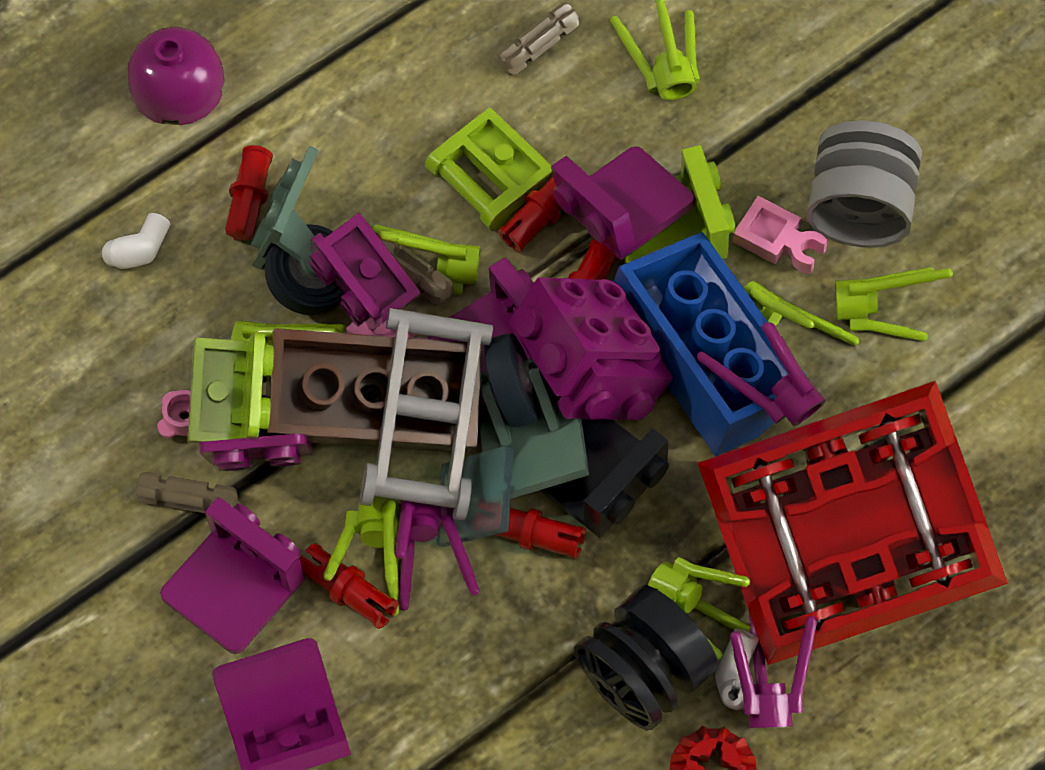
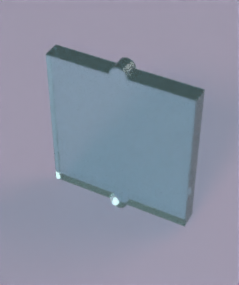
(489, 497)

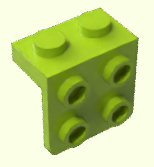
(706, 216)
(228, 388)

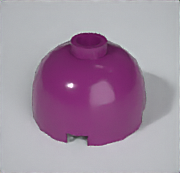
(175, 76)

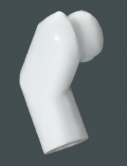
(137, 248)
(727, 674)

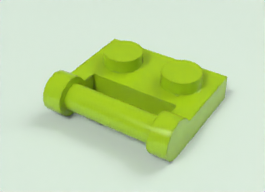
(501, 157)

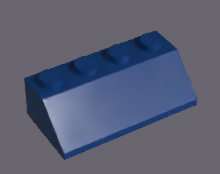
(701, 307)

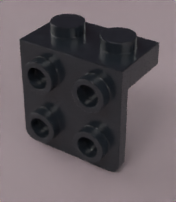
(617, 476)

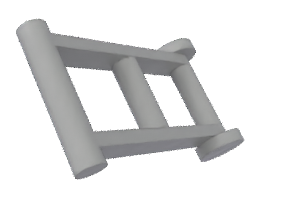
(458, 489)

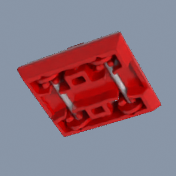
(852, 521)

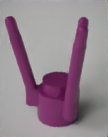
(794, 393)
(421, 524)
(765, 702)

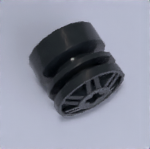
(646, 657)

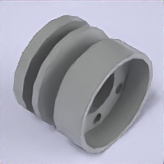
(864, 184)

